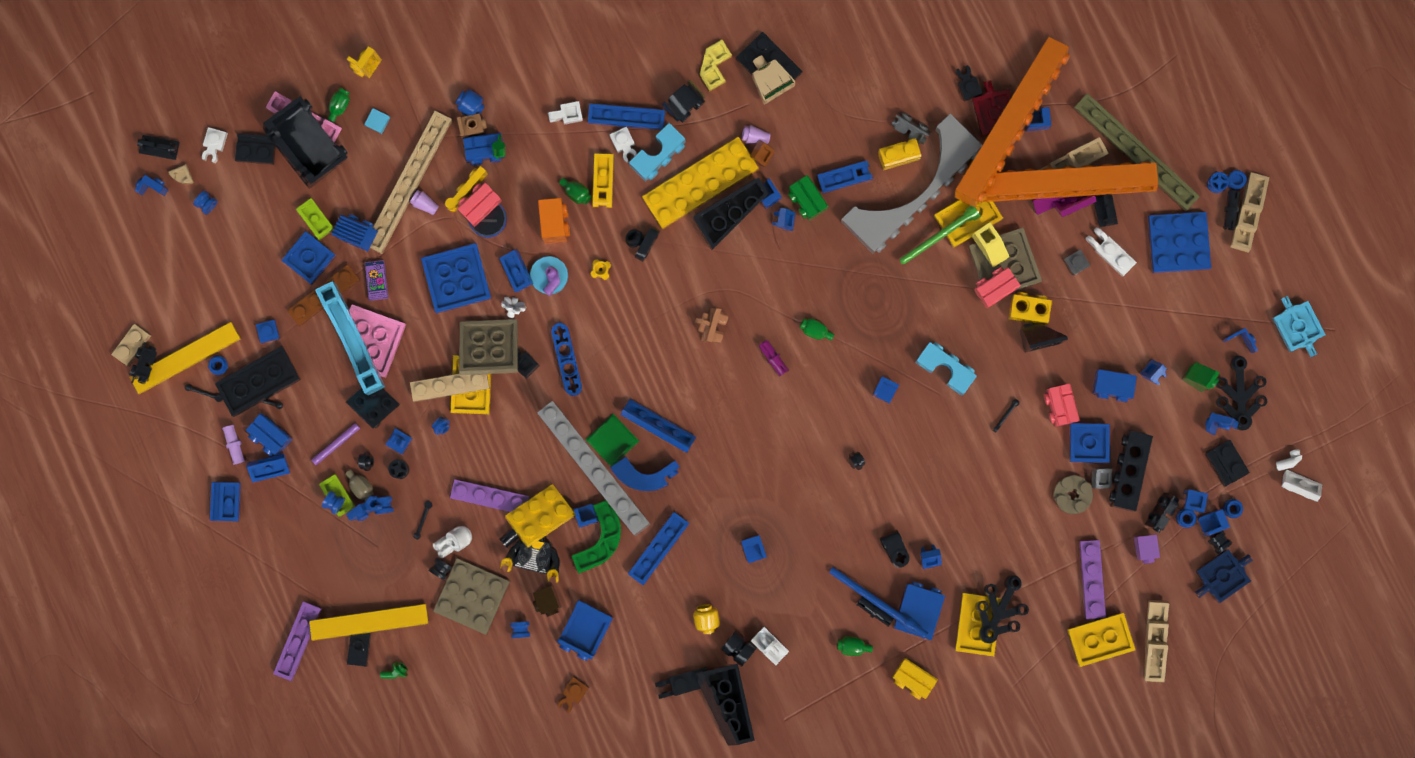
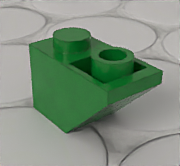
(1201, 377)

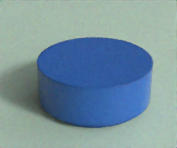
(1237, 180)

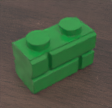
(808, 198)

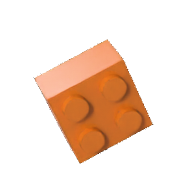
(552, 220)

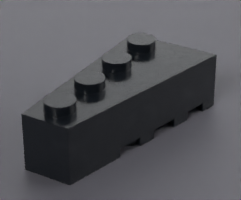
(727, 213)
(727, 702)

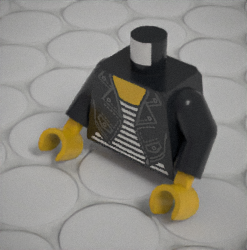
(538, 558)

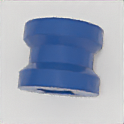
(1221, 181)
(205, 202)
(333, 502)
(386, 505)
(520, 629)

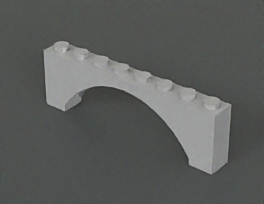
(876, 227)
(593, 468)

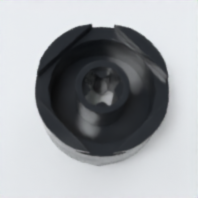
(684, 101)

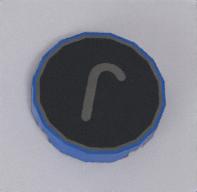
(492, 224)

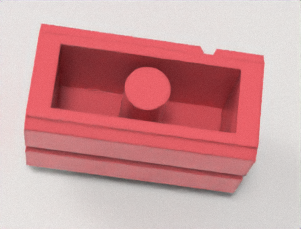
(479, 203)
(997, 287)
(1061, 405)

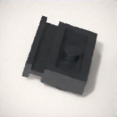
(255, 149)
(1227, 463)

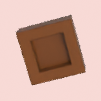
(762, 153)

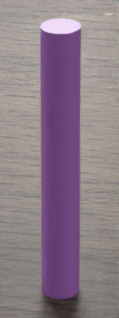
(335, 444)

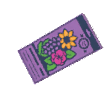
(376, 280)

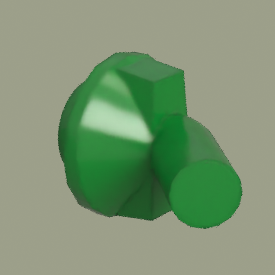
(399, 670)

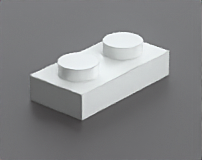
(1301, 485)

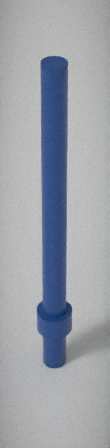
(910, 624)

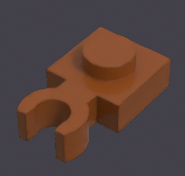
(575, 692)

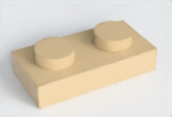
(129, 345)

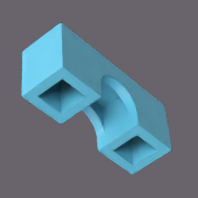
(646, 165)
(961, 375)

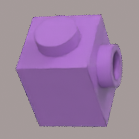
(1147, 548)

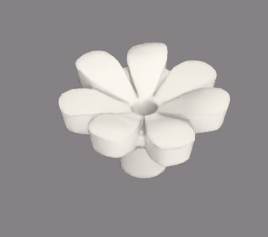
(513, 306)

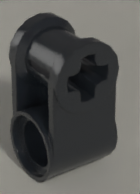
(894, 545)

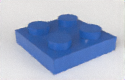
(308, 257)
(1090, 443)

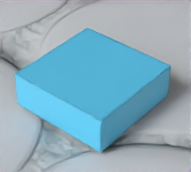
(377, 121)

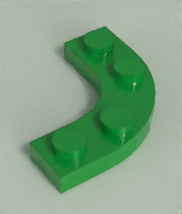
(606, 544)

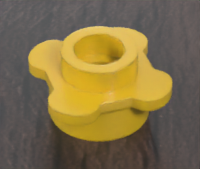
(600, 264)

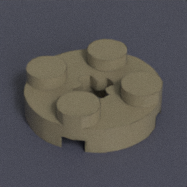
(1064, 501)

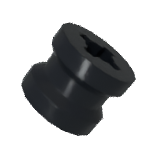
(395, 468)
(1220, 542)
(440, 568)

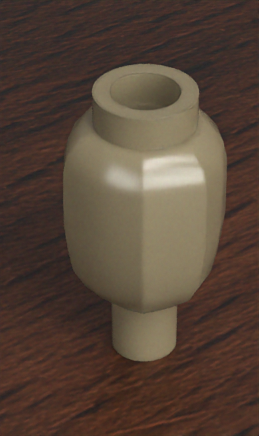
(359, 485)

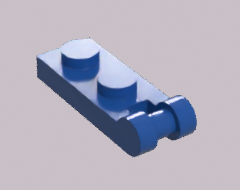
(844, 177)

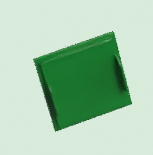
(612, 440)

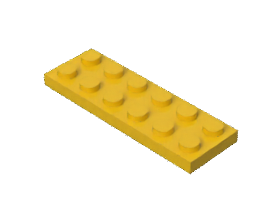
(700, 183)

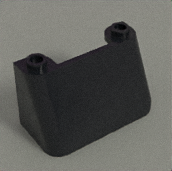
(304, 142)

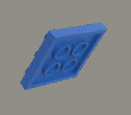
(1179, 242)
(456, 278)

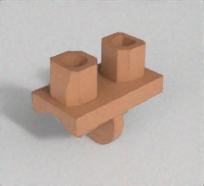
(709, 323)

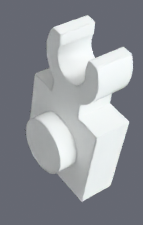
(214, 141)
(623, 142)

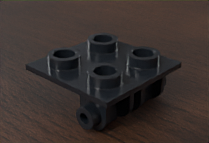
(372, 407)

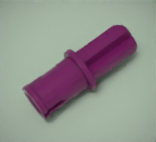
(773, 358)

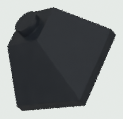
(1039, 337)

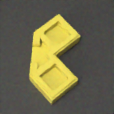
(709, 71)

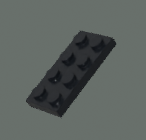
(257, 381)

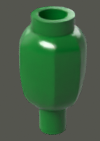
(338, 104)
(576, 191)
(815, 329)
(853, 646)

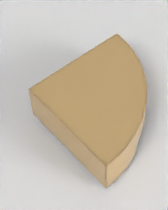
(182, 175)

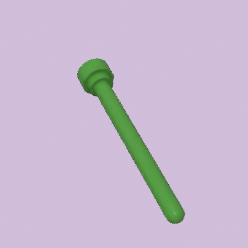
(970, 214)

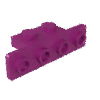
(1063, 205)

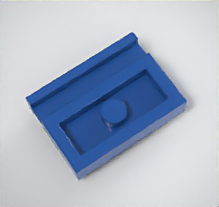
(225, 501)

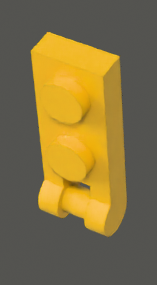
(603, 179)
(465, 189)

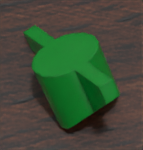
(498, 148)

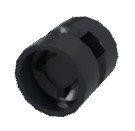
(738, 648)

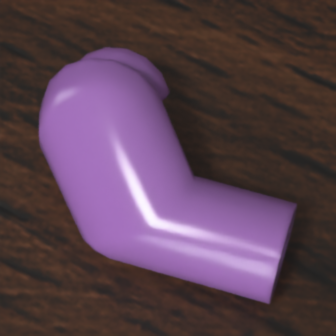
(553, 280)

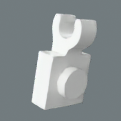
(569, 113)

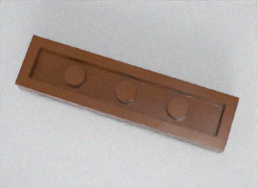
(311, 304)

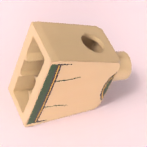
(771, 79)

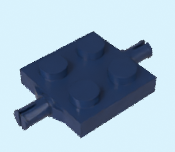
(1223, 576)

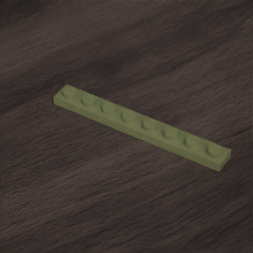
(1135, 150)

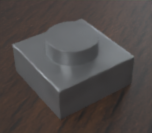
(1076, 262)
(1101, 478)

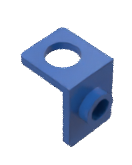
(1248, 339)

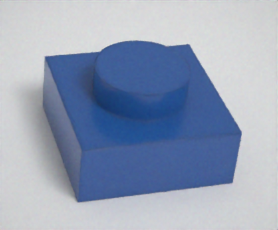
(268, 331)

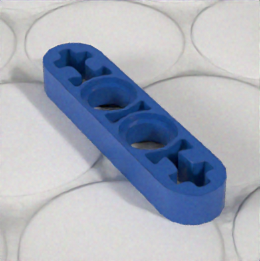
(568, 359)

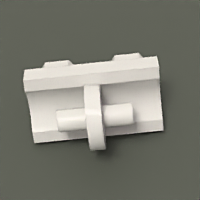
(769, 646)

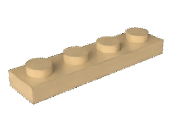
(448, 386)

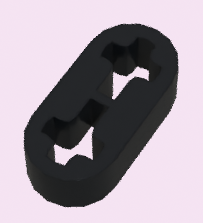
(647, 243)

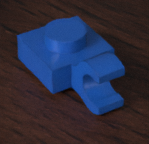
(362, 510)

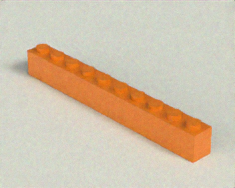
(1011, 122)
(1073, 181)

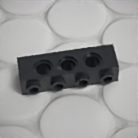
(1139, 463)

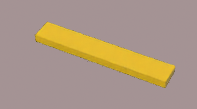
(189, 356)
(368, 622)

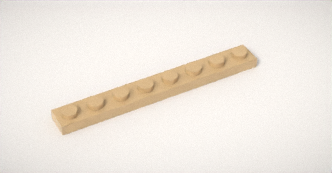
(410, 180)

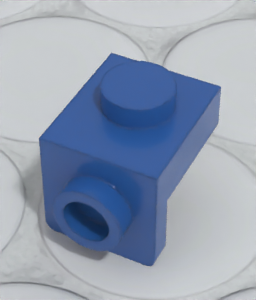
(145, 182)

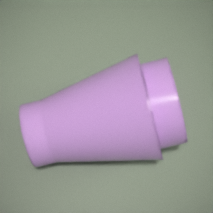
(753, 135)
(424, 202)

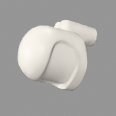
(454, 540)

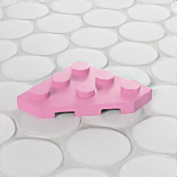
(380, 336)

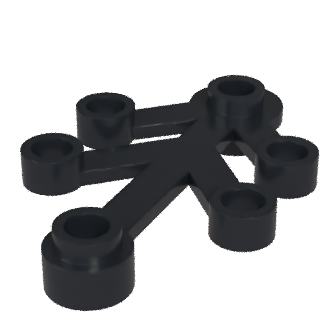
(1241, 396)
(999, 611)

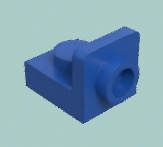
(1219, 421)

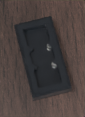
(359, 649)

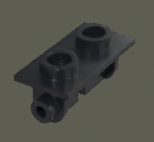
(158, 147)
(1105, 210)
(144, 356)
(1166, 504)

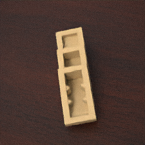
(1081, 156)
(1250, 211)
(1156, 641)

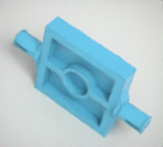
(1298, 326)

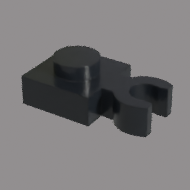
(969, 86)
(526, 364)

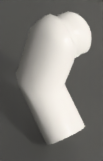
(1291, 462)

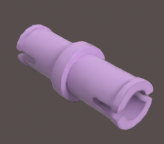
(233, 444)

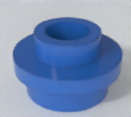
(212, 365)
(441, 426)
(1239, 508)
(1192, 518)

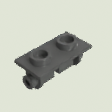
(917, 130)

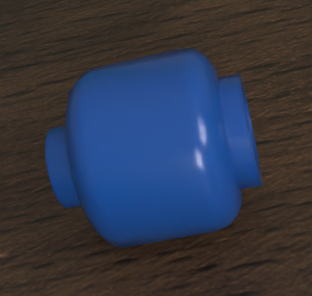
(469, 102)

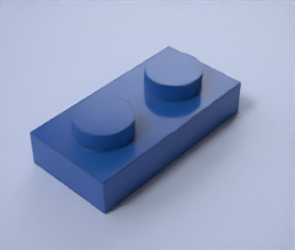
(516, 271)
(268, 468)

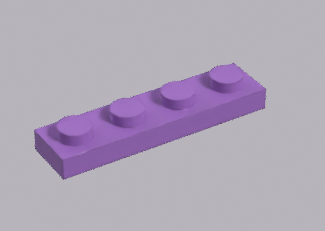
(486, 496)
(1092, 579)
(297, 641)

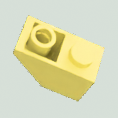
(991, 244)

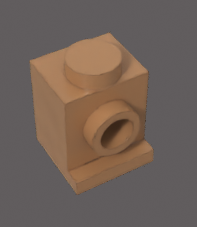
(477, 130)

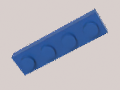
(626, 116)
(658, 425)
(658, 548)

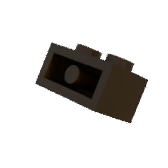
(547, 601)

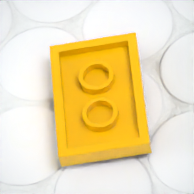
(987, 211)
(472, 402)
(540, 515)
(970, 624)
(1101, 639)

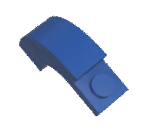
(632, 478)

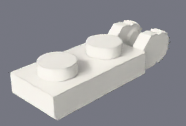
(1111, 252)

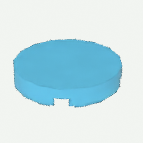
(540, 278)

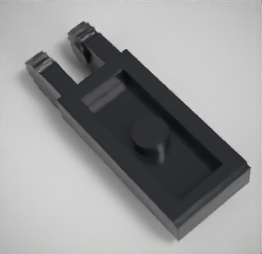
(680, 683)

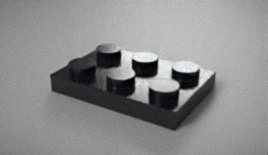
(770, 51)

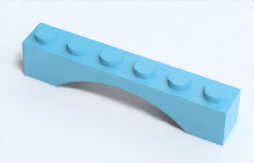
(351, 338)

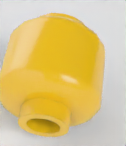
(706, 618)

